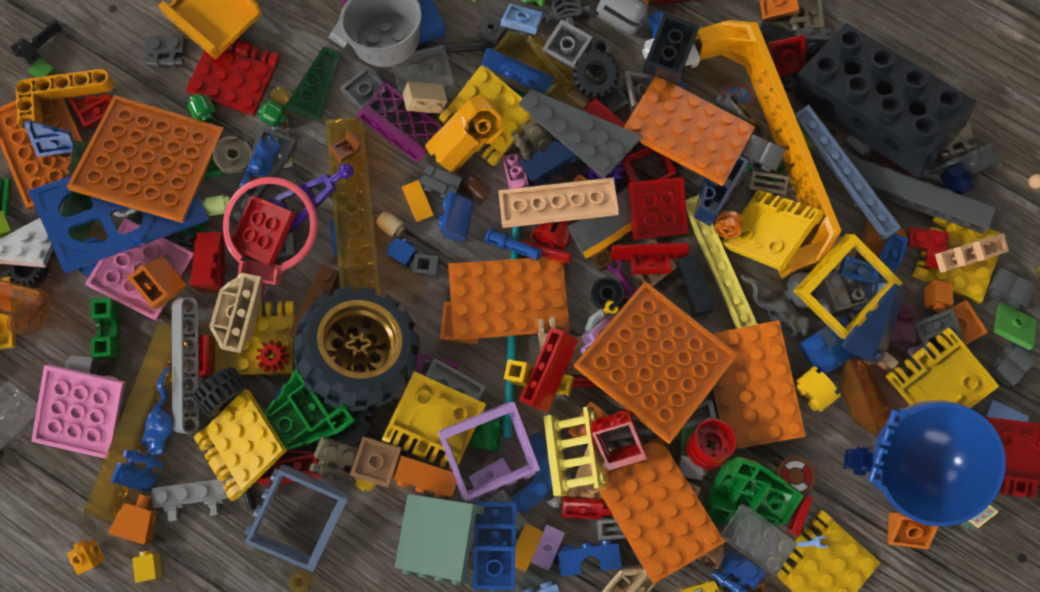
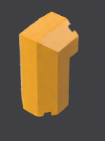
(465, 133)

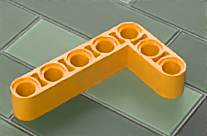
(57, 91)

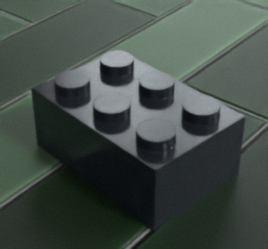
(671, 48)

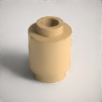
(390, 225)

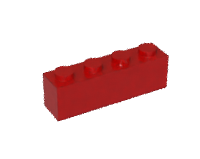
(549, 370)

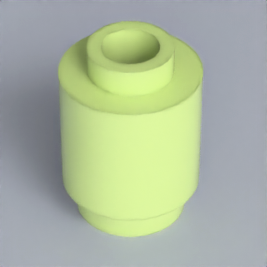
(215, 205)

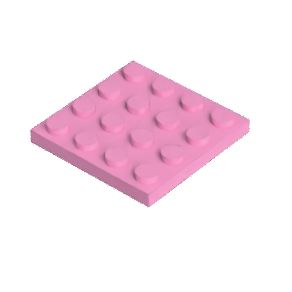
(111, 273)
(77, 410)

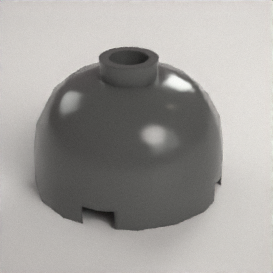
(792, 283)

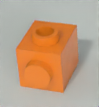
(938, 296)

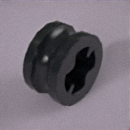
(187, 240)

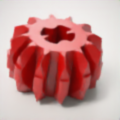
(265, 360)

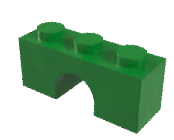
(106, 316)

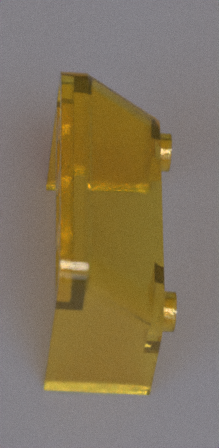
(528, 50)

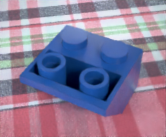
(456, 217)

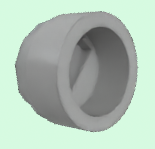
(553, 501)

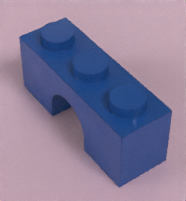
(606, 553)

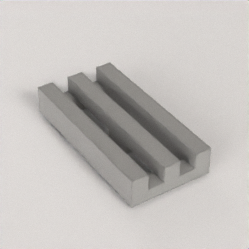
(606, 529)

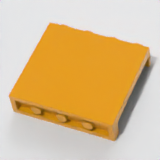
(212, 22)

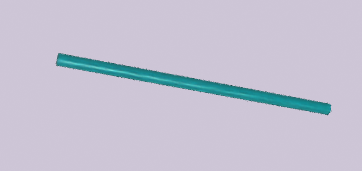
(511, 354)

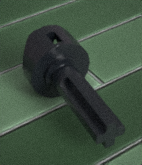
(28, 49)

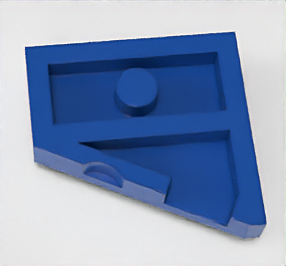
(48, 139)

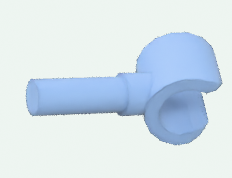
(815, 542)

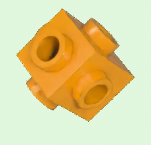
(85, 556)

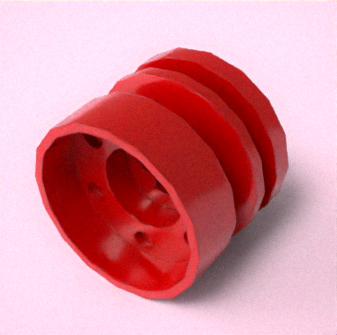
(712, 434)

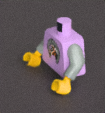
(596, 324)

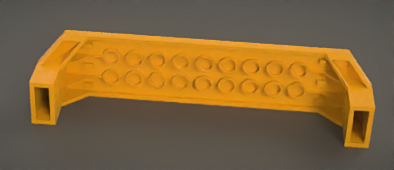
(745, 45)

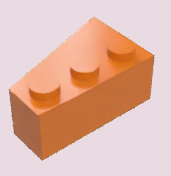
(424, 477)

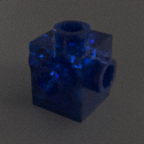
(858, 460)

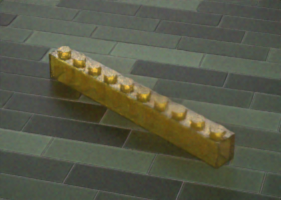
(105, 495)

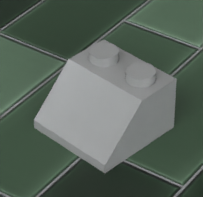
(568, 43)

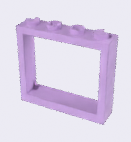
(509, 478)

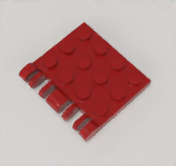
(234, 77)
(1022, 456)

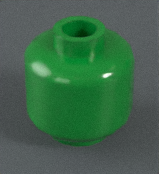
(201, 107)
(272, 113)

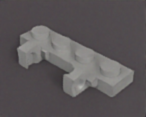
(175, 496)

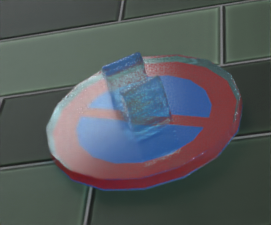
(742, 90)

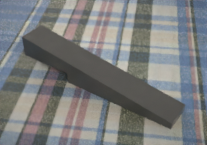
(703, 412)

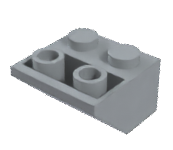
(839, 293)

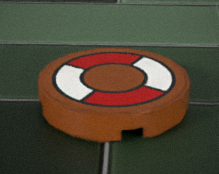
(798, 473)

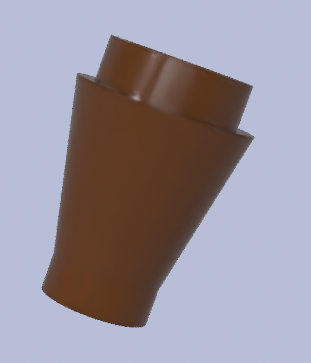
(475, 189)

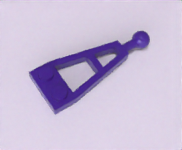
(345, 171)

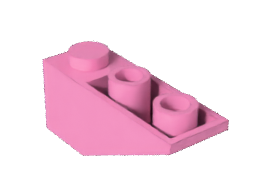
(514, 172)

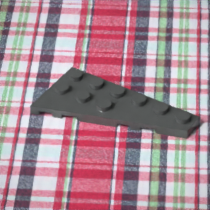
(587, 136)

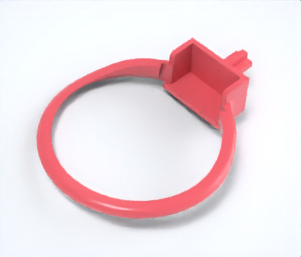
(270, 274)

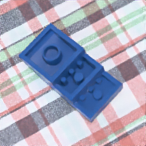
(495, 546)

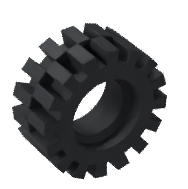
(30, 281)

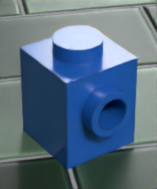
(401, 252)

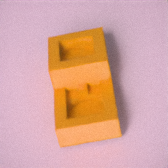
(417, 201)
(527, 546)

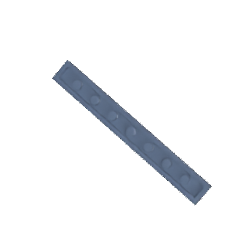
(847, 173)

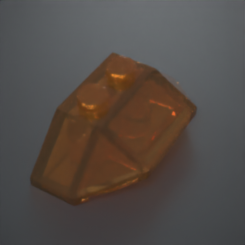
(863, 396)

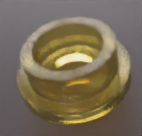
(293, 582)

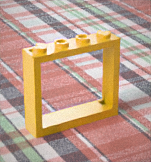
(826, 265)

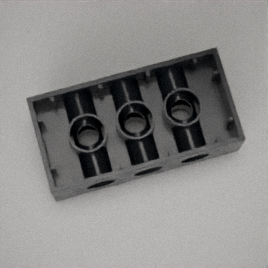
(883, 99)

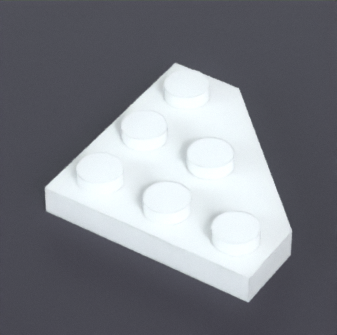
(26, 246)

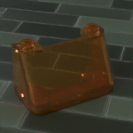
(25, 307)

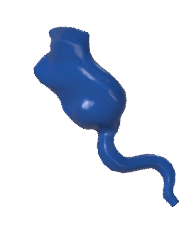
(262, 159)
(158, 424)

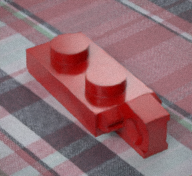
(584, 508)

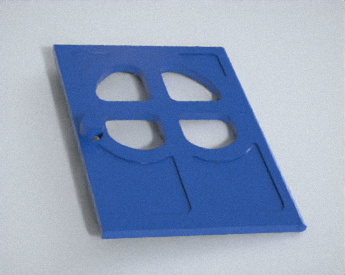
(77, 254)

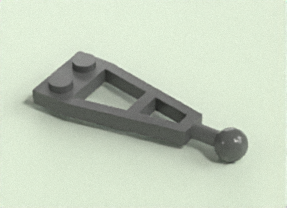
(287, 148)
(935, 325)

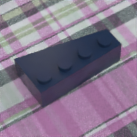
(549, 163)
(713, 196)

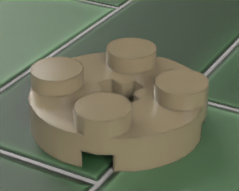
(229, 164)

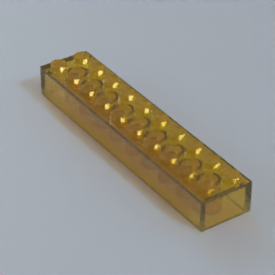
(354, 212)

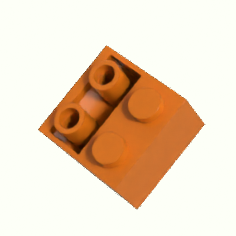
(157, 282)

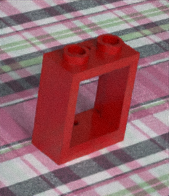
(629, 174)
(616, 458)

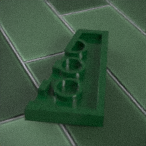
(313, 89)

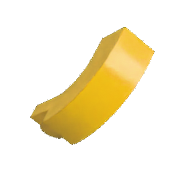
(519, 373)

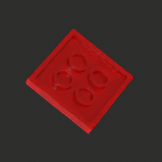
(658, 208)
(262, 230)

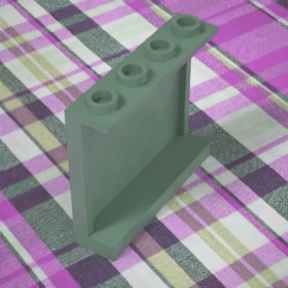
(436, 538)

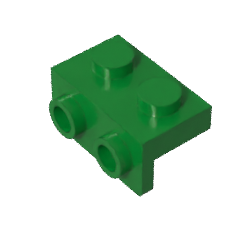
(487, 435)

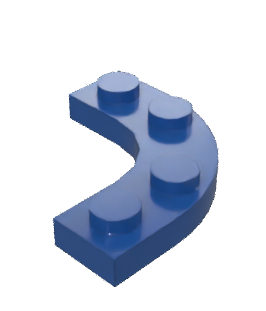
(864, 272)
(542, 482)

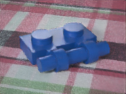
(135, 477)
(741, 569)

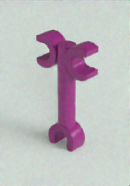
(622, 279)

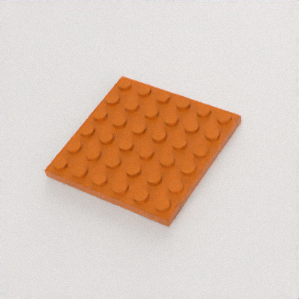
(146, 159)
(656, 361)

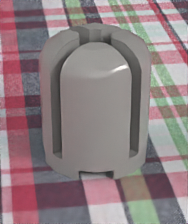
(623, 14)

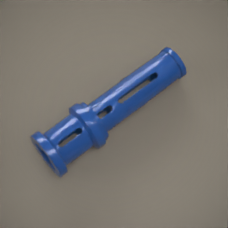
(505, 241)

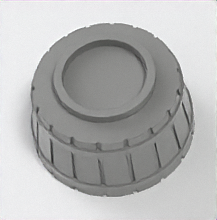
(382, 29)

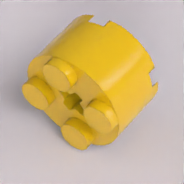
(817, 389)

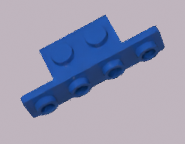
(517, 71)

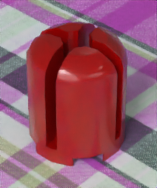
(559, 240)

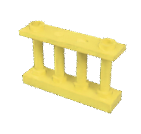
(559, 465)

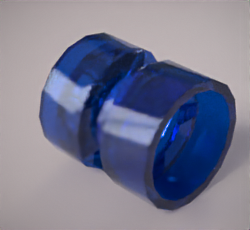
(957, 179)

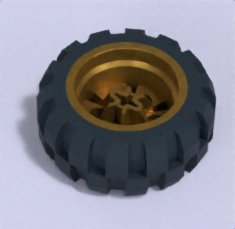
(349, 313)

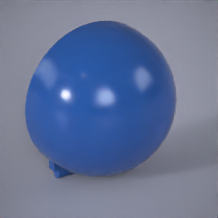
(938, 462)

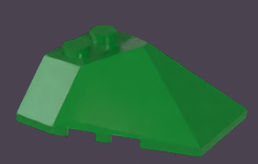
(304, 417)
(754, 486)

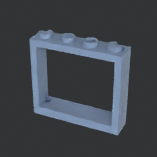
(281, 550)

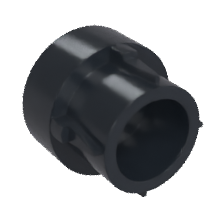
(611, 285)

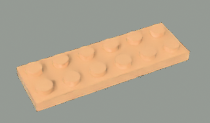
(558, 202)

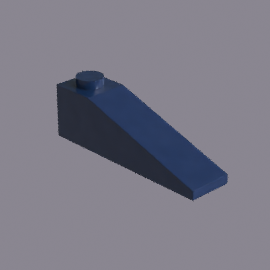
(874, 335)

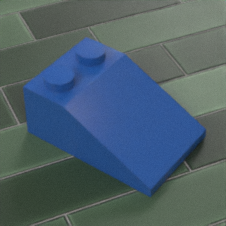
(825, 349)

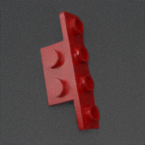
(650, 257)

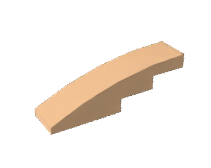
(971, 252)

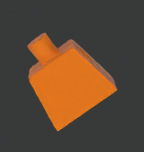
(135, 521)

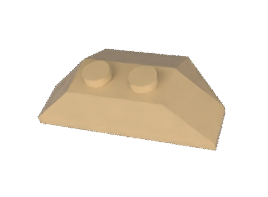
(237, 312)
(630, 581)

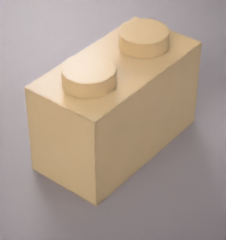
(424, 97)

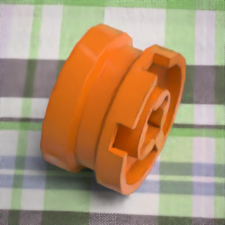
(728, 224)

